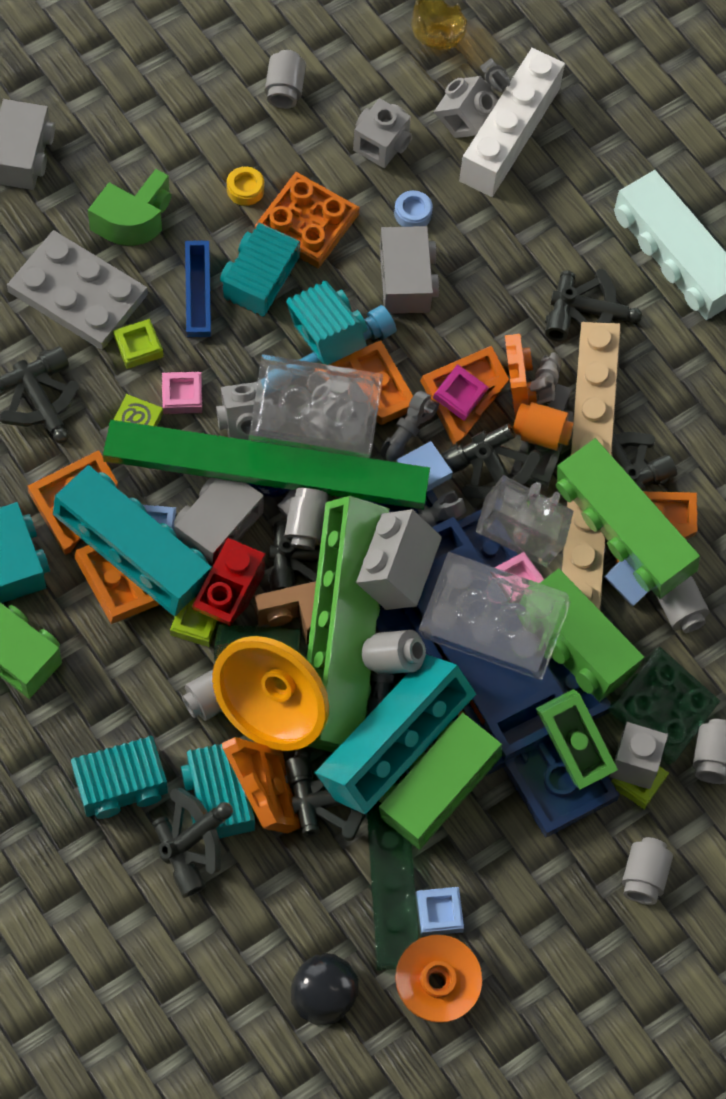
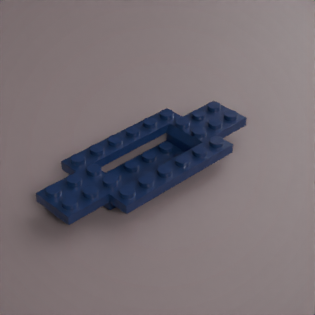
(509, 697)

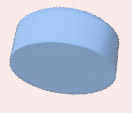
(413, 209)

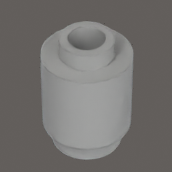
(285, 79)
(306, 518)
(685, 607)
(394, 652)
(201, 697)
(711, 752)
(647, 871)

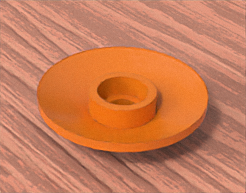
(449, 960)

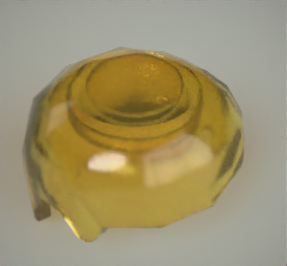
(438, 24)

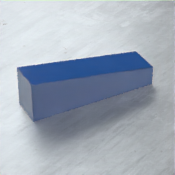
(197, 289)

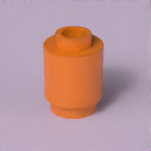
(543, 425)

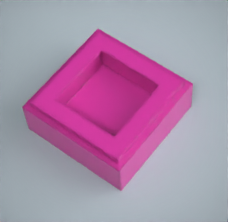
(460, 392)

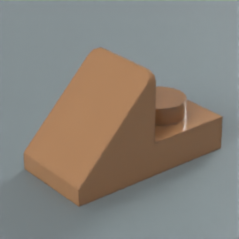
(284, 604)

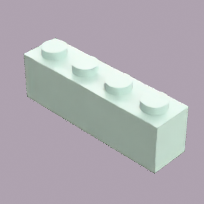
(675, 241)

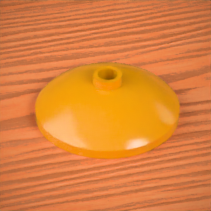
(270, 693)

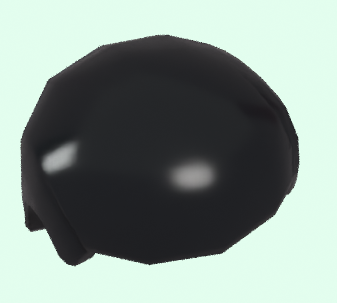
(324, 989)

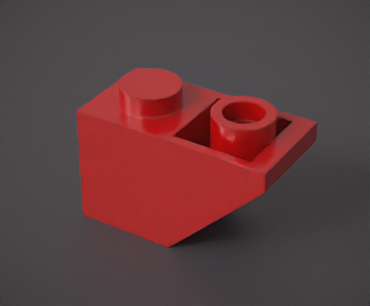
(231, 582)

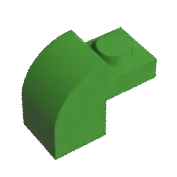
(131, 218)

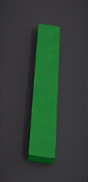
(266, 464)

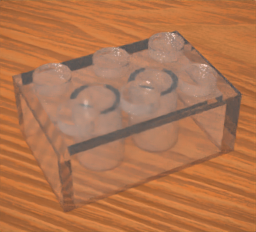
(315, 406)
(495, 615)

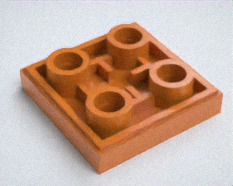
(311, 216)

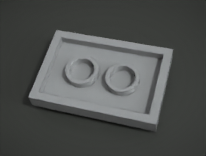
(77, 289)

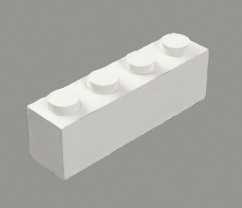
(511, 122)

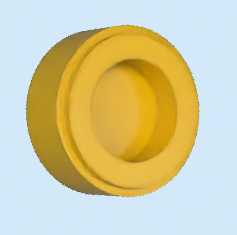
(245, 186)

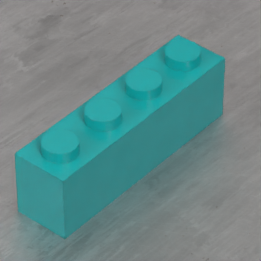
(131, 539)
(395, 734)

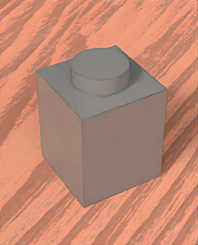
(639, 755)

